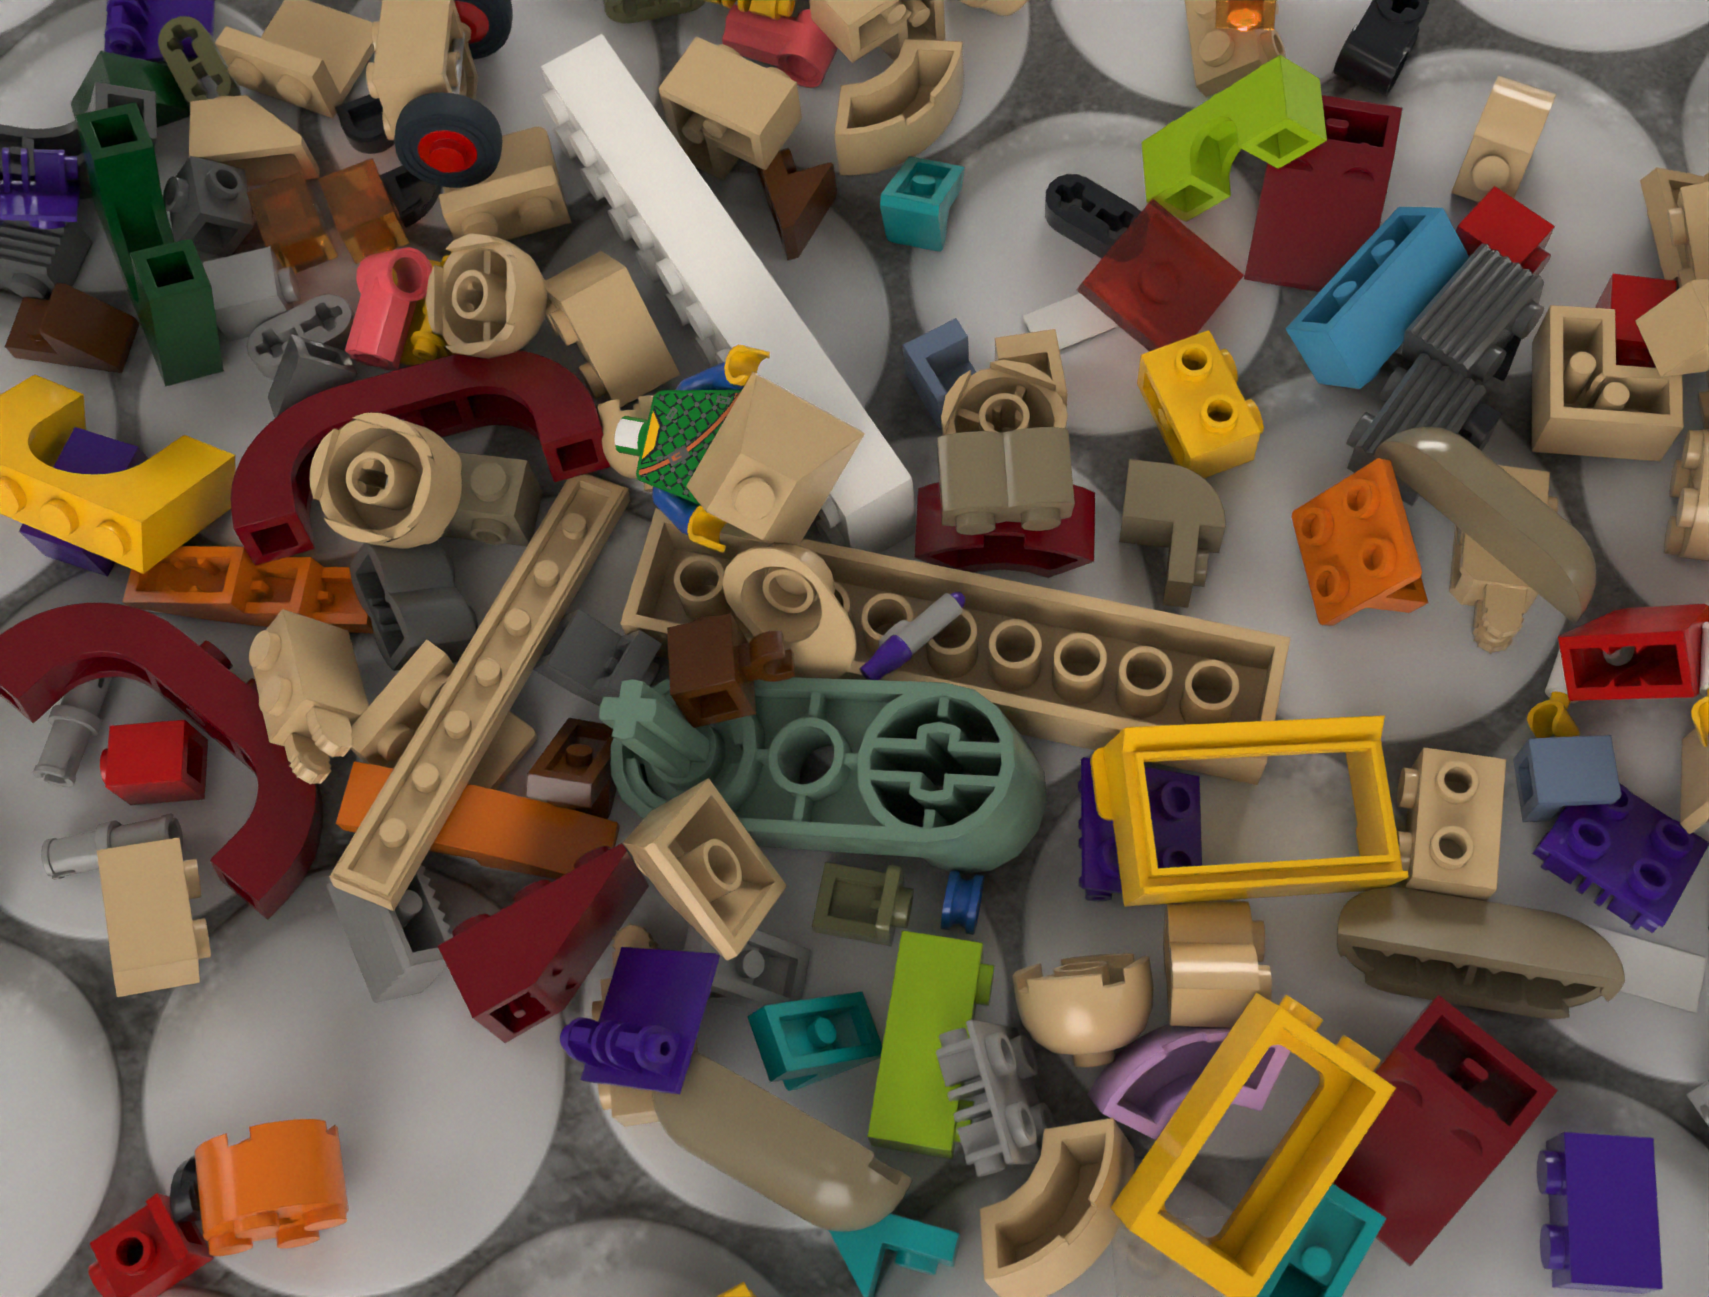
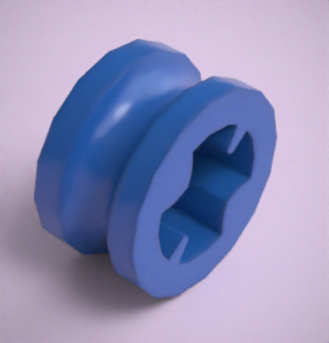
(962, 902)

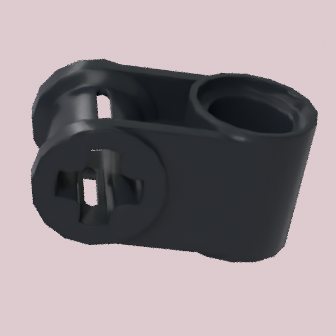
(1381, 44)

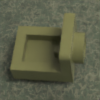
(862, 903)

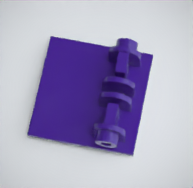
(136, 24)
(48, 199)
(1175, 824)
(1626, 852)
(645, 1021)

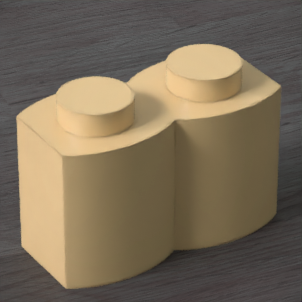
(1213, 962)

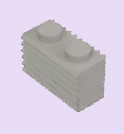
(398, 946)

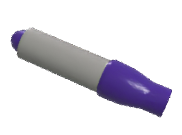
(908, 637)

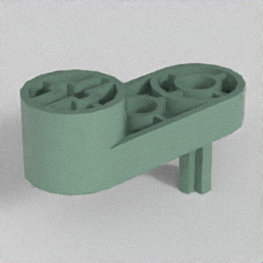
(888, 757)

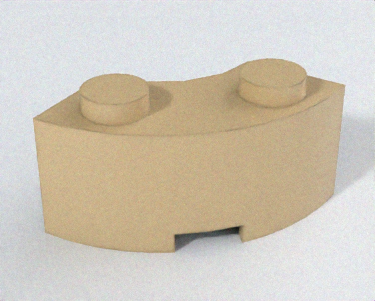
(900, 109)
(1061, 1214)

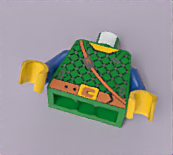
(679, 435)

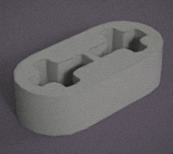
(303, 321)

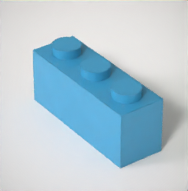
(1377, 296)

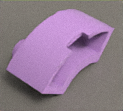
(1160, 1069)

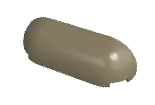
(1496, 514)
(1476, 952)
(778, 1149)

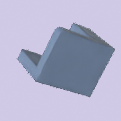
(935, 364)
(1565, 773)

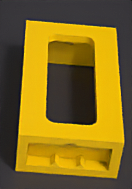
(1296, 1173)

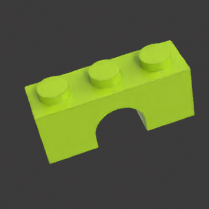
(1267, 113)

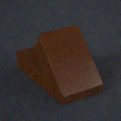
(797, 199)
(72, 331)
(576, 769)

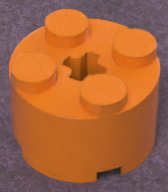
(270, 1186)

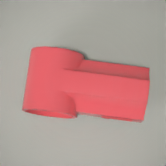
(789, 43)
(384, 308)

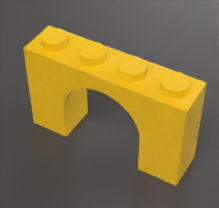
(120, 515)

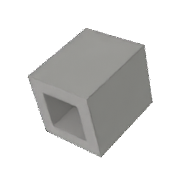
(250, 290)

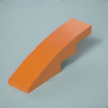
(228, 587)
(494, 826)

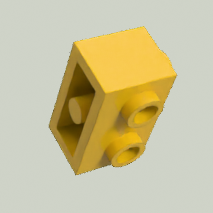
(1199, 405)

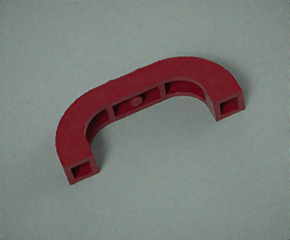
(444, 395)
(93, 641)

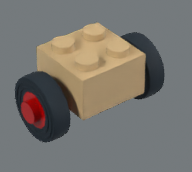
(430, 85)

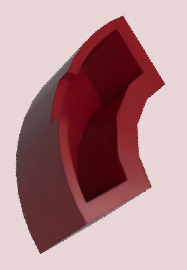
(1009, 544)

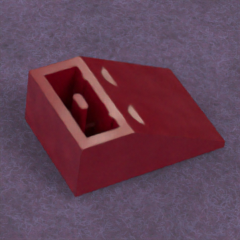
(1326, 200)
(542, 947)
(1443, 1129)

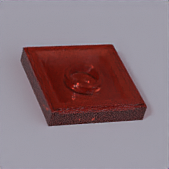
(1159, 280)

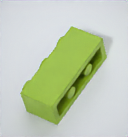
(931, 994)

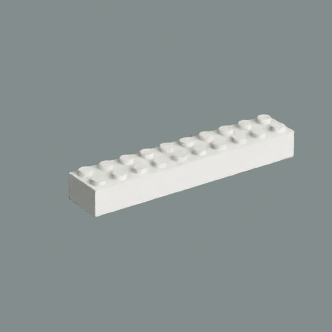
(716, 275)

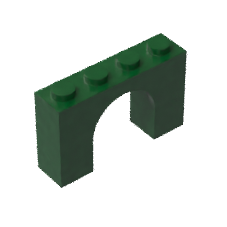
(159, 274)

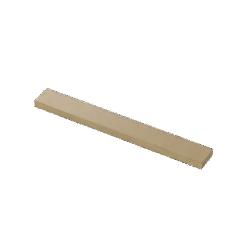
(479, 693)

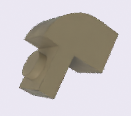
(1175, 511)

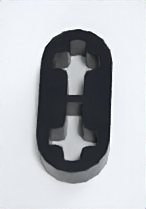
(1098, 212)

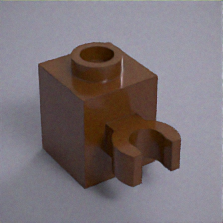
(717, 667)

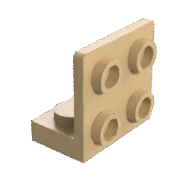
(399, 709)

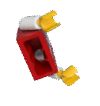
(1629, 657)

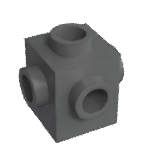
(209, 205)

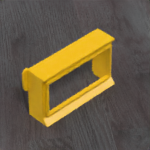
(1124, 799)

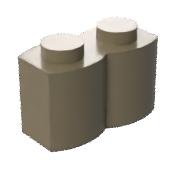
(1005, 478)

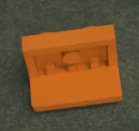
(1359, 547)

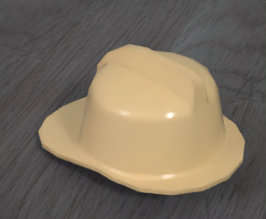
(793, 593)

